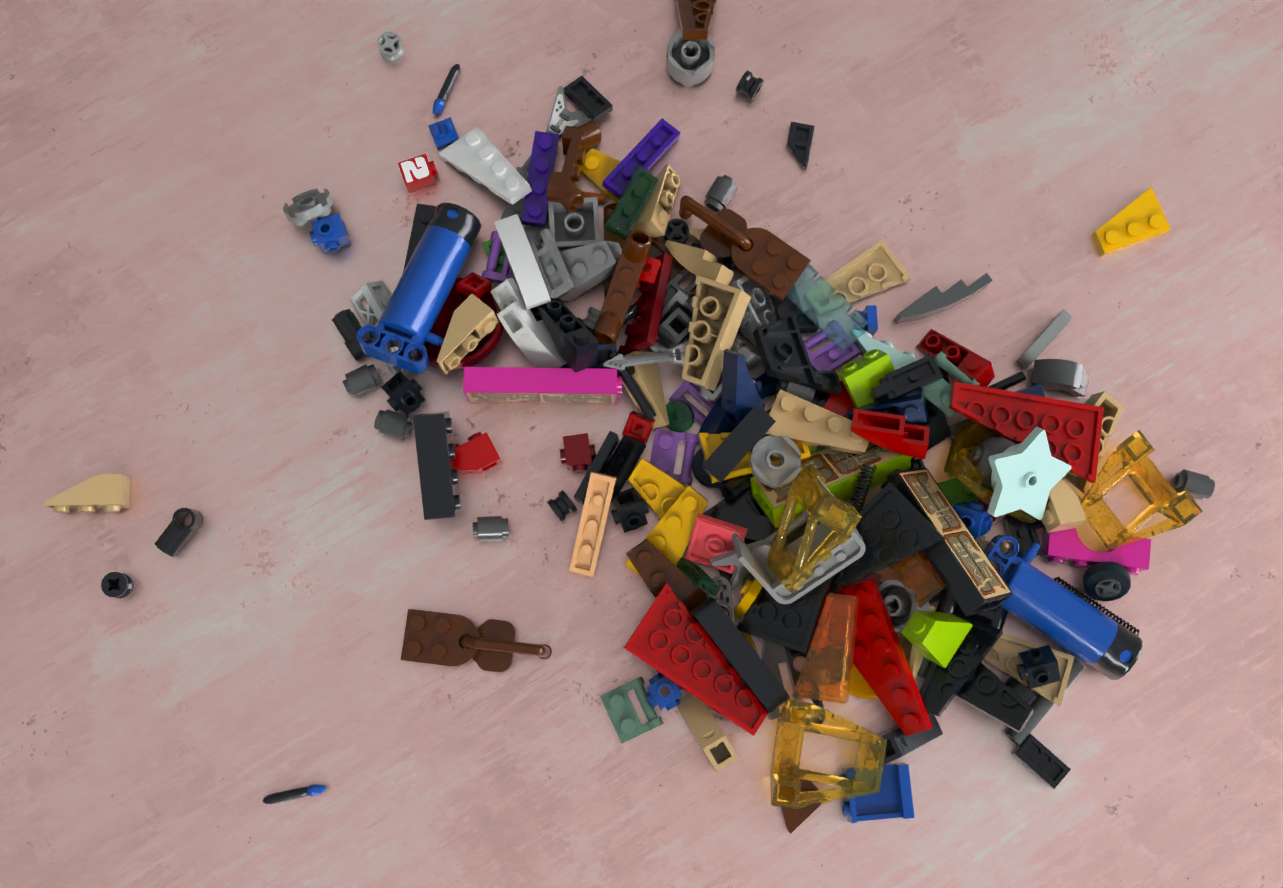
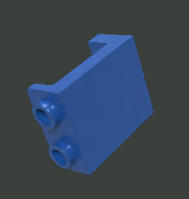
(891, 802)

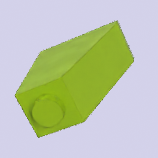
(936, 635)

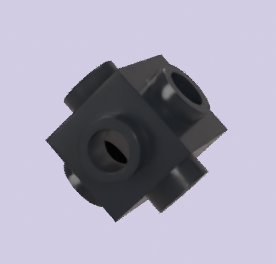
(403, 393)
(629, 510)
(1038, 667)

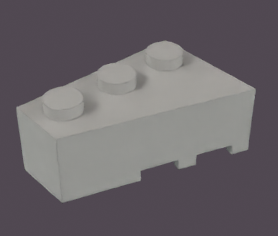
(589, 266)

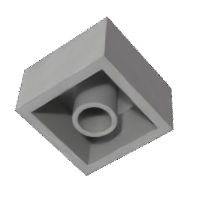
(575, 227)

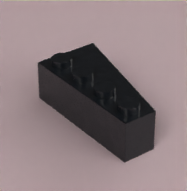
(436, 465)

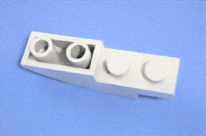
(526, 332)

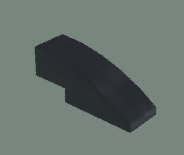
(738, 443)

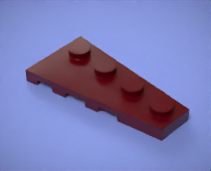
(644, 328)

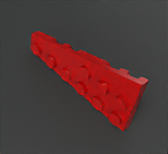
(1070, 426)
(685, 655)
(883, 662)

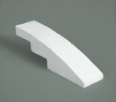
(522, 261)

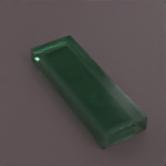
(631, 202)

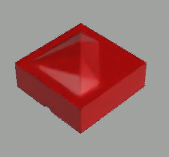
(474, 285)
(638, 427)

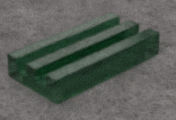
(698, 576)

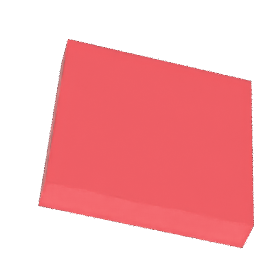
(712, 538)

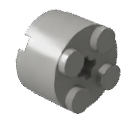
(689, 60)
(899, 602)

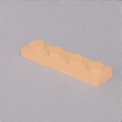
(592, 524)

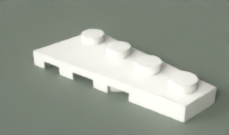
(486, 165)

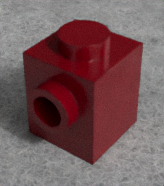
(577, 452)

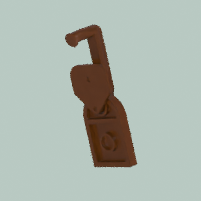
(770, 261)
(440, 637)

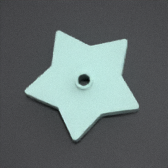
(1025, 476)

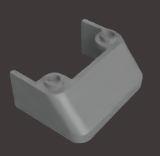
(757, 561)

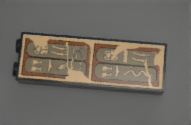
(959, 557)

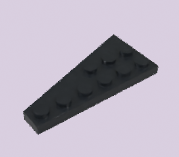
(891, 532)
(787, 624)

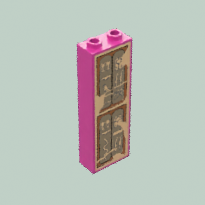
(541, 385)

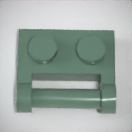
(939, 391)
(623, 713)

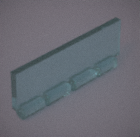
(827, 312)

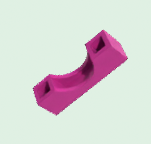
(1067, 546)

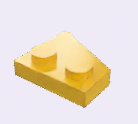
(750, 592)

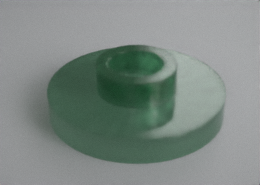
(680, 415)

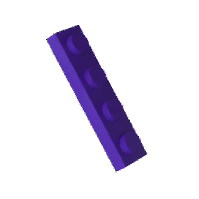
(644, 154)
(541, 164)

